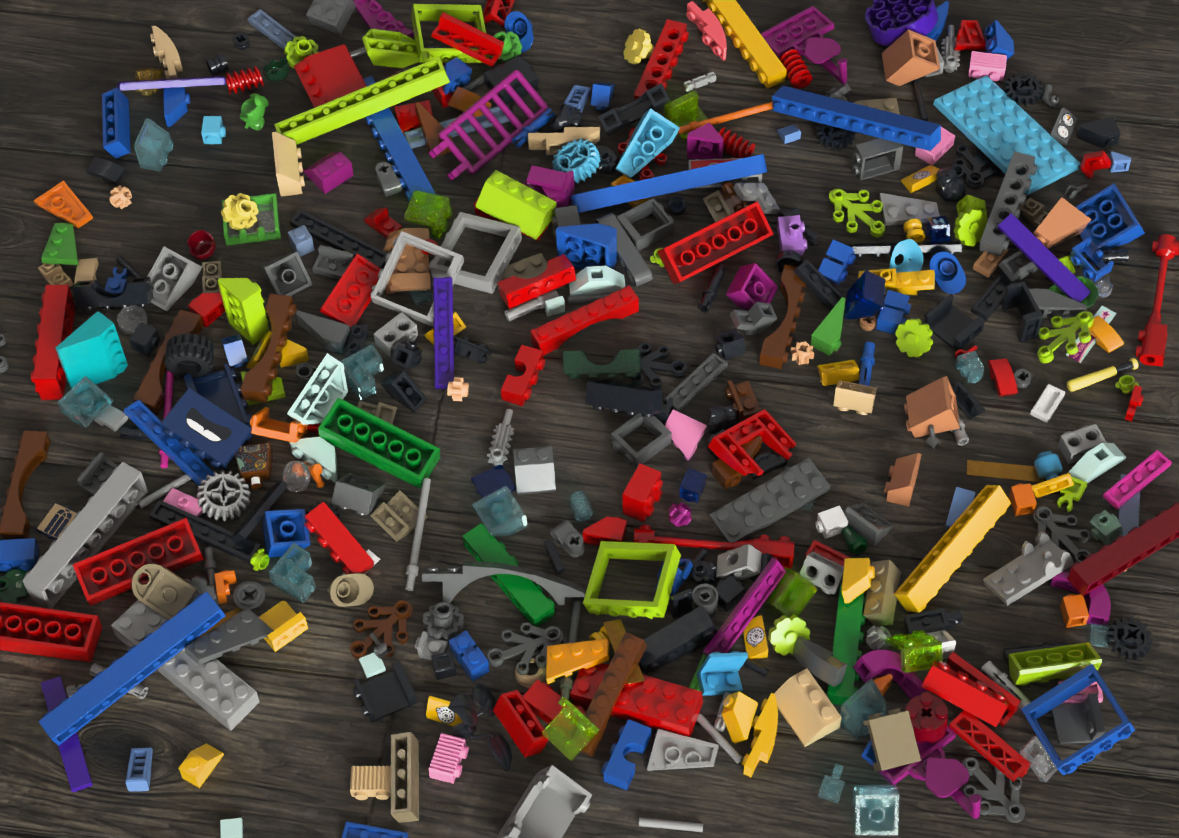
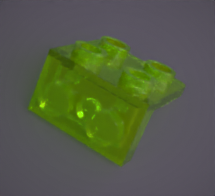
(430, 211)

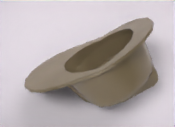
(351, 589)

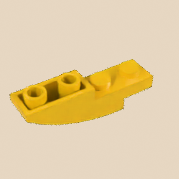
(905, 282)
(765, 733)

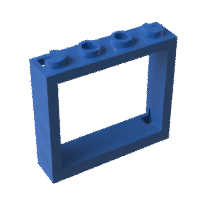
(1059, 695)

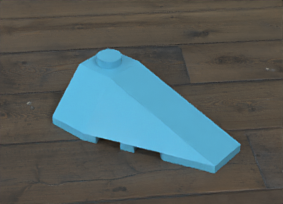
(647, 141)

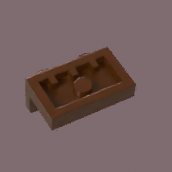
(742, 399)

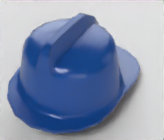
(522, 26)
(948, 272)

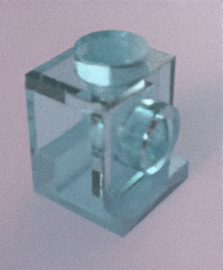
(970, 367)

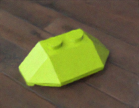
(390, 48)

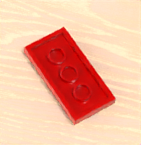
(352, 292)

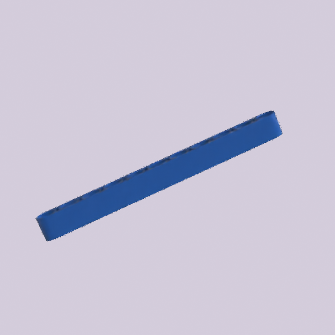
(669, 183)

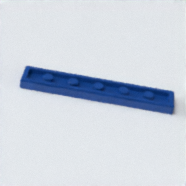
(182, 457)

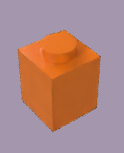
(1022, 499)
(1074, 610)

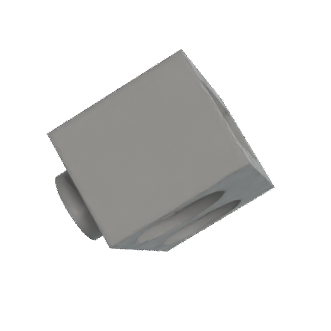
(393, 332)
(1080, 441)
(824, 568)

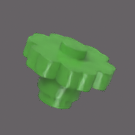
(511, 48)

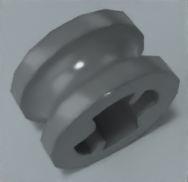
(1022, 373)

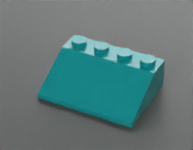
(92, 352)

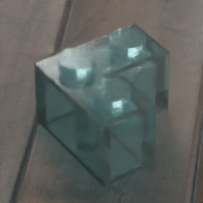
(360, 370)
(291, 575)

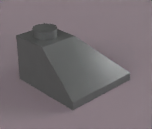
(286, 274)

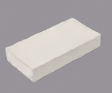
(1047, 403)

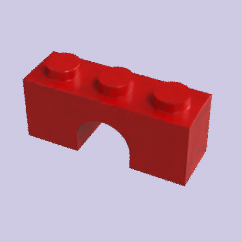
(518, 389)

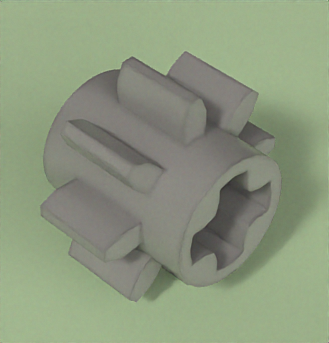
(878, 637)

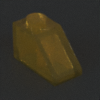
(148, 74)

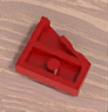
(970, 36)
(407, 115)

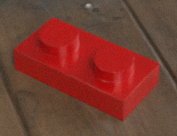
(827, 552)

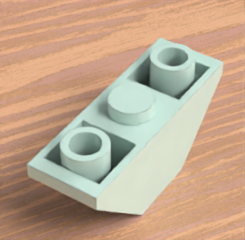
(596, 281)
(317, 451)
(1097, 462)

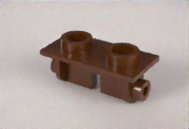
(731, 198)

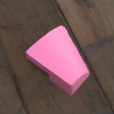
(685, 432)

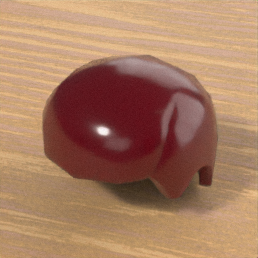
(201, 244)

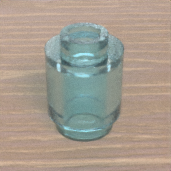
(580, 506)

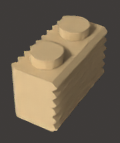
(370, 782)

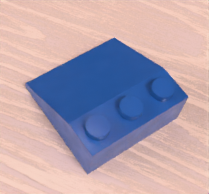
(1111, 221)
(588, 245)

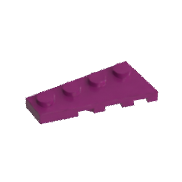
(378, 18)

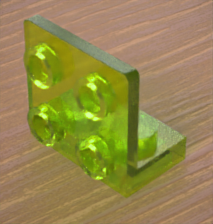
(684, 111)
(917, 650)
(570, 730)

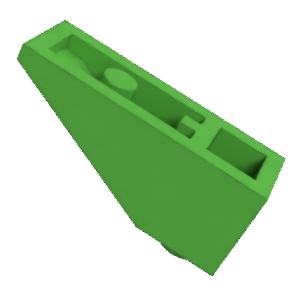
(828, 334)

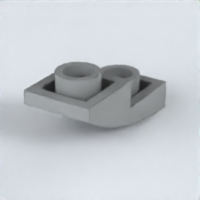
(112, 418)

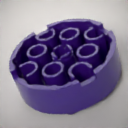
(892, 18)

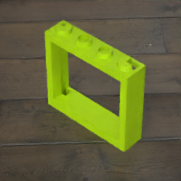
(432, 12)
(632, 551)

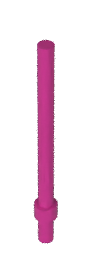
(167, 408)

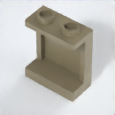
(892, 739)

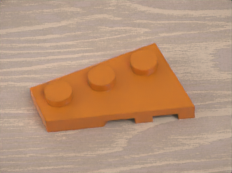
(65, 205)

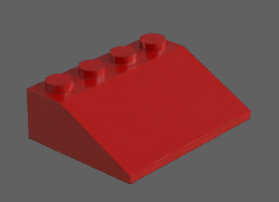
(329, 75)

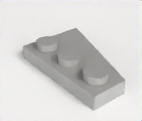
(899, 209)
(680, 752)

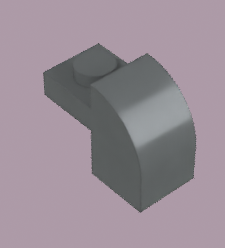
(755, 320)

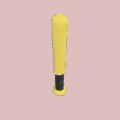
(1089, 379)

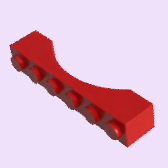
(556, 332)

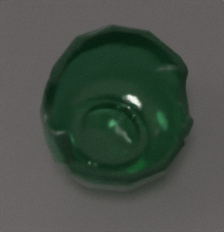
(276, 71)

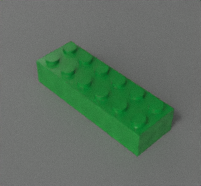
(379, 443)

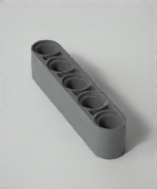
(627, 254)

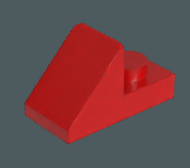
(381, 222)

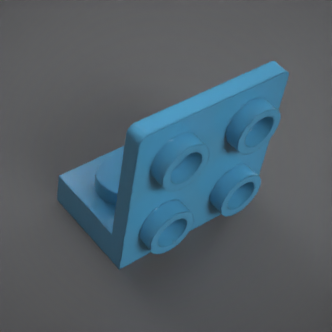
(720, 673)

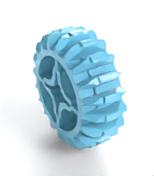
(574, 158)

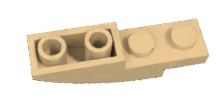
(166, 52)
(553, 141)

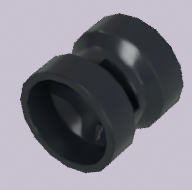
(218, 63)

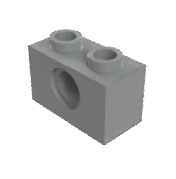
(739, 563)

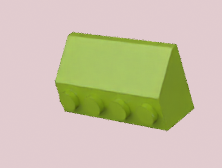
(516, 204)
(244, 307)
(1051, 663)

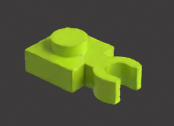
(1072, 493)

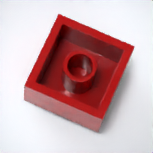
(642, 493)

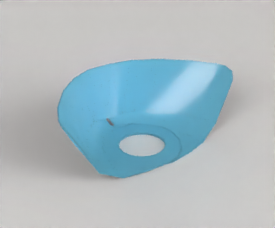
(909, 250)

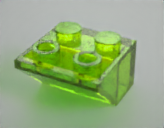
(791, 594)

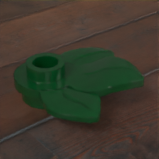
(14, 586)

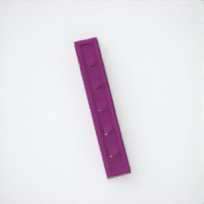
(746, 608)

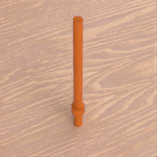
(727, 117)

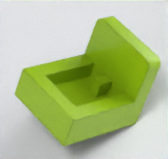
(971, 202)

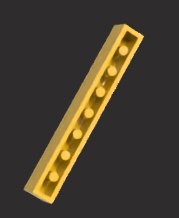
(748, 41)
(952, 548)

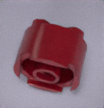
(928, 717)

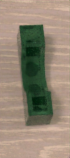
(627, 362)

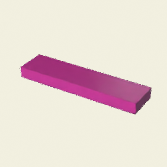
(1137, 479)

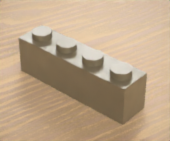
(404, 777)

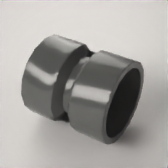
(707, 597)

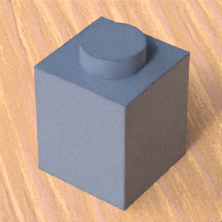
(301, 240)

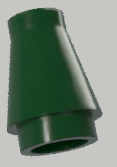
(854, 541)

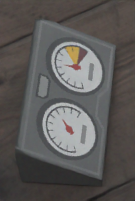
(1064, 126)

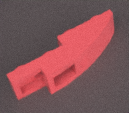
(710, 27)

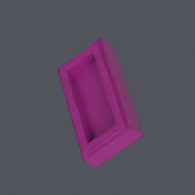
(546, 178)

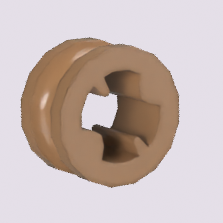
(868, 326)

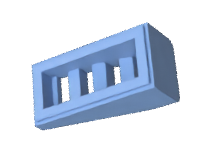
(577, 100)
(139, 782)

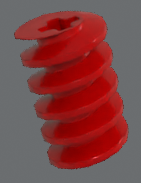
(796, 69)
(243, 80)
(736, 147)

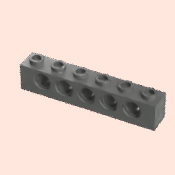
(1019, 164)

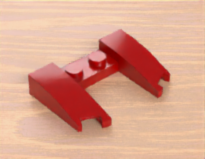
(728, 443)

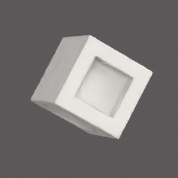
(831, 522)

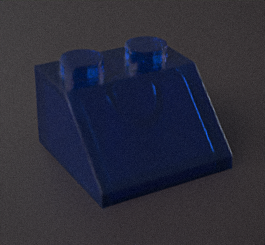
(865, 296)

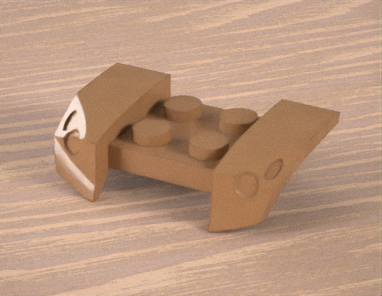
(412, 267)

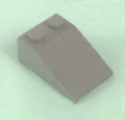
(171, 277)

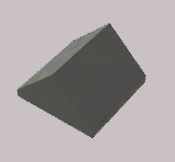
(867, 523)

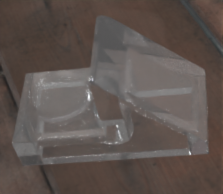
(1039, 759)

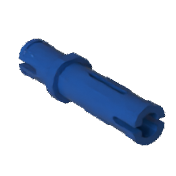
(533, 127)
(867, 361)

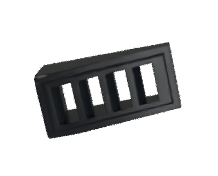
(680, 603)

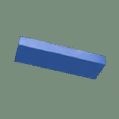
(357, 830)

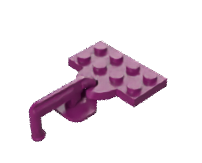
(806, 34)
(941, 774)

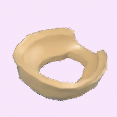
(529, 680)

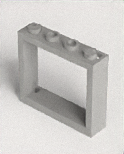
(391, 262)
(482, 283)

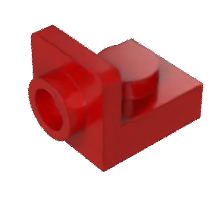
(1093, 162)

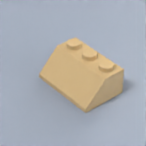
(287, 165)
(807, 708)

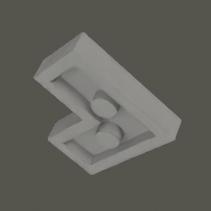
(757, 192)

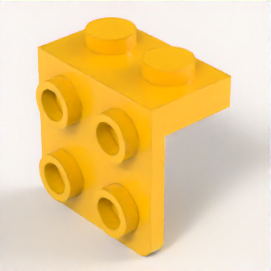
(284, 623)

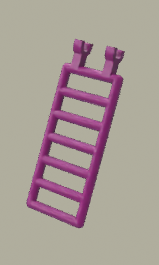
(480, 104)

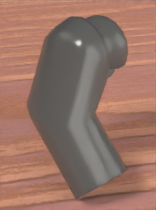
(1049, 99)

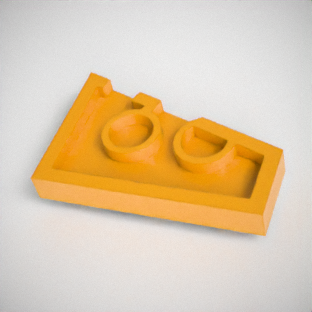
(569, 657)

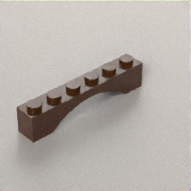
(775, 346)
(259, 380)
(151, 386)
(32, 452)
(621, 667)

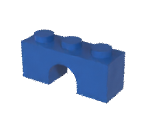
(633, 738)

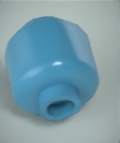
(1048, 465)

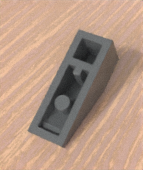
(1055, 304)
(328, 333)

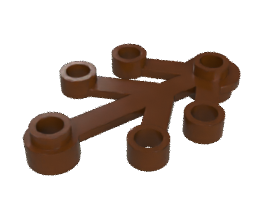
(383, 627)

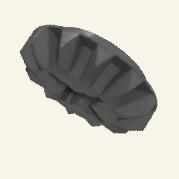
(250, 588)

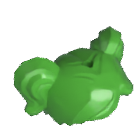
(253, 111)

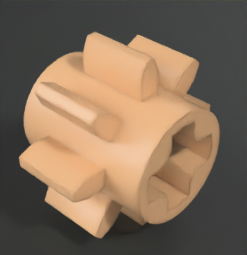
(120, 197)
(802, 353)
(458, 389)

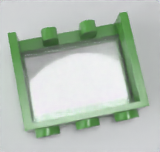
(264, 229)

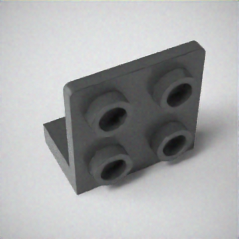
(1078, 721)

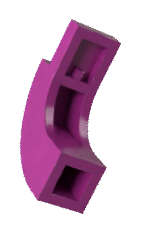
(1097, 601)
(885, 662)

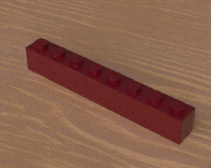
(1125, 551)

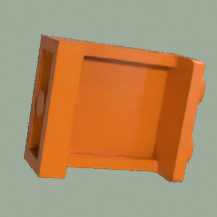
(277, 429)

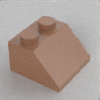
(903, 479)

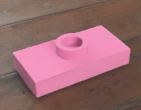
(183, 502)

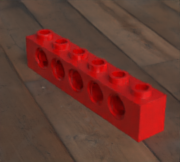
(663, 57)

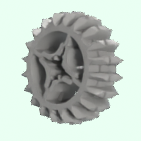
(207, 493)

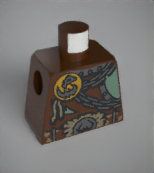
(255, 463)

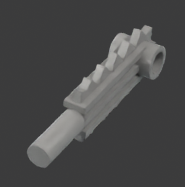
(950, 55)
(501, 440)

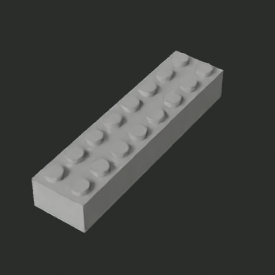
(85, 535)
(207, 684)

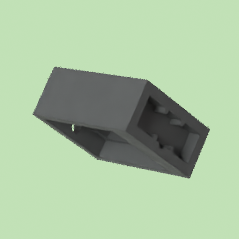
(880, 165)
(640, 212)
(662, 435)

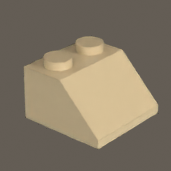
(854, 397)

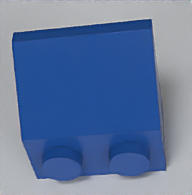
(283, 529)

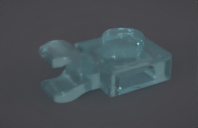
(832, 786)

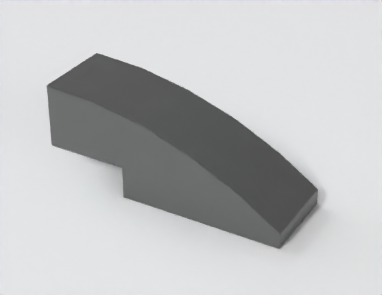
(819, 661)

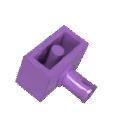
(790, 234)

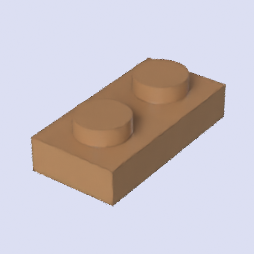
(988, 263)

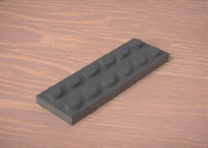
(770, 501)

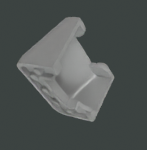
(546, 806)

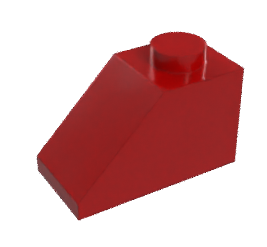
(209, 306)
(608, 529)

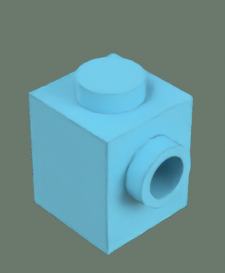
(213, 130)

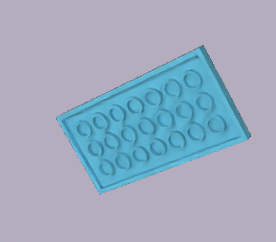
(1001, 127)

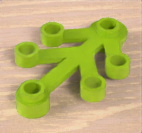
(839, 197)
(1082, 320)

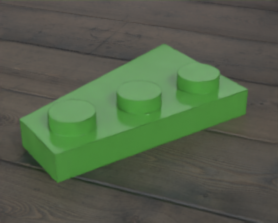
(61, 246)

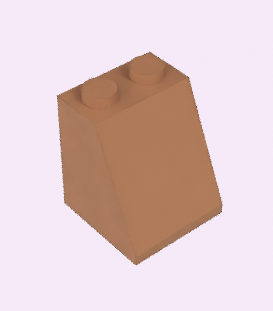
(910, 58)
(1061, 224)
(934, 406)

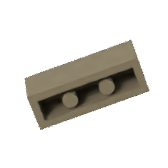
(880, 597)

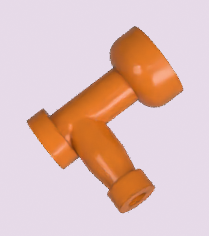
(315, 471)

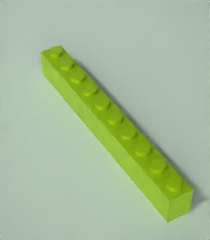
(364, 102)

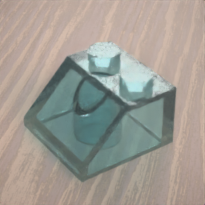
(153, 146)
(84, 402)
(501, 513)
(859, 706)
(876, 809)

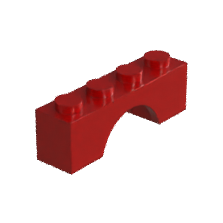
(519, 290)

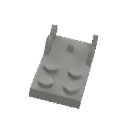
(1028, 570)

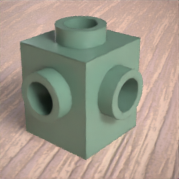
(1105, 527)

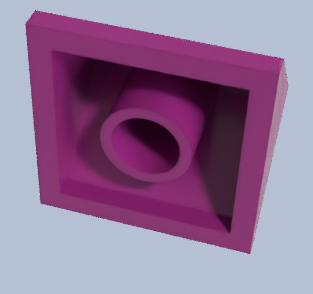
(704, 143)

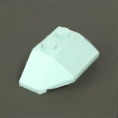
(320, 392)

